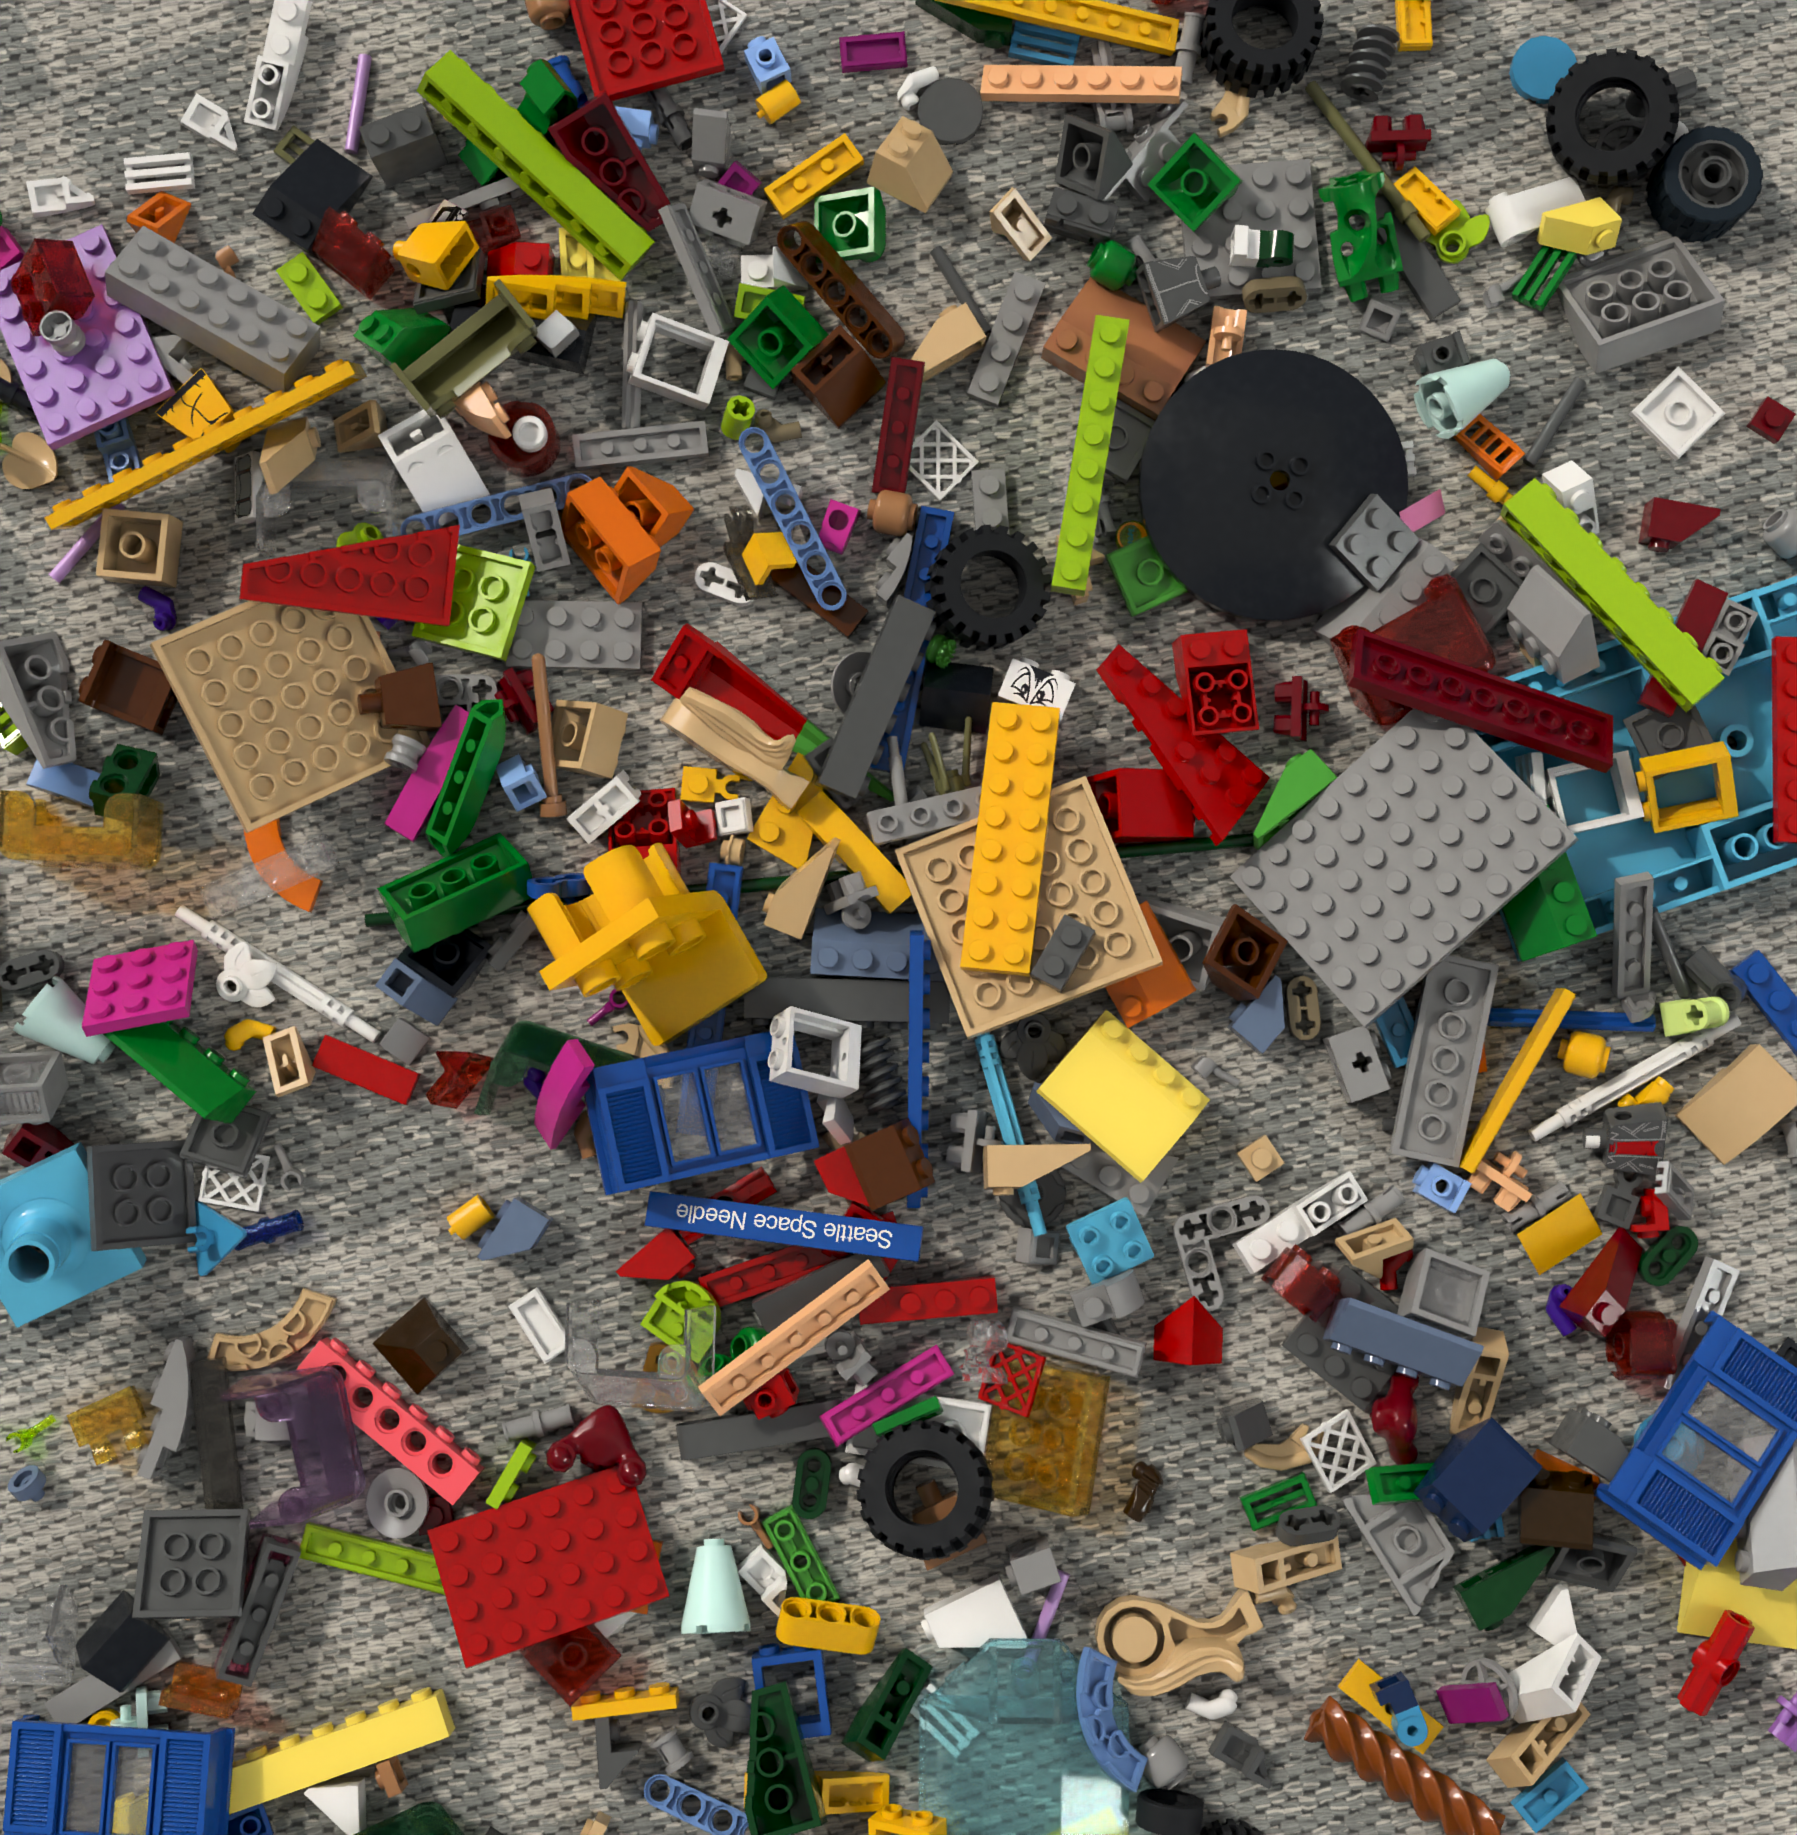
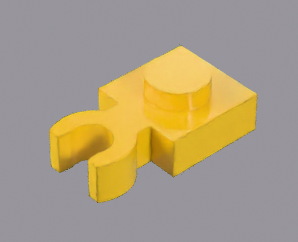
(702, 785)

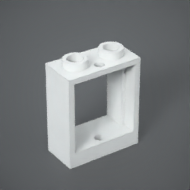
(713, 345)
(1624, 786)
(844, 1052)

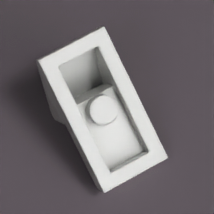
(771, 271)
(754, 495)

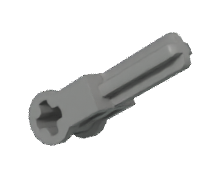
(1110, 115)

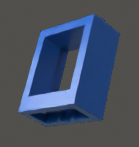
(772, 1654)

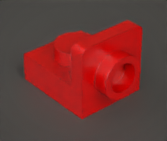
(689, 826)
(1655, 1213)

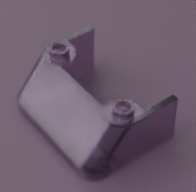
(320, 1437)

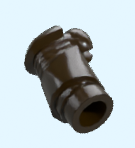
(1143, 1494)

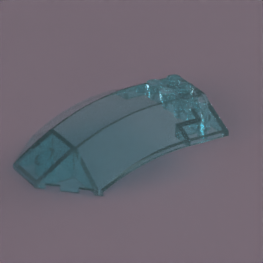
(1009, 1747)

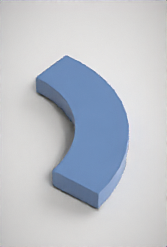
(1097, 1722)

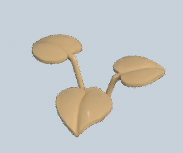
(30, 459)

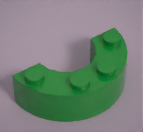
(544, 104)

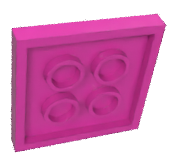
(140, 988)

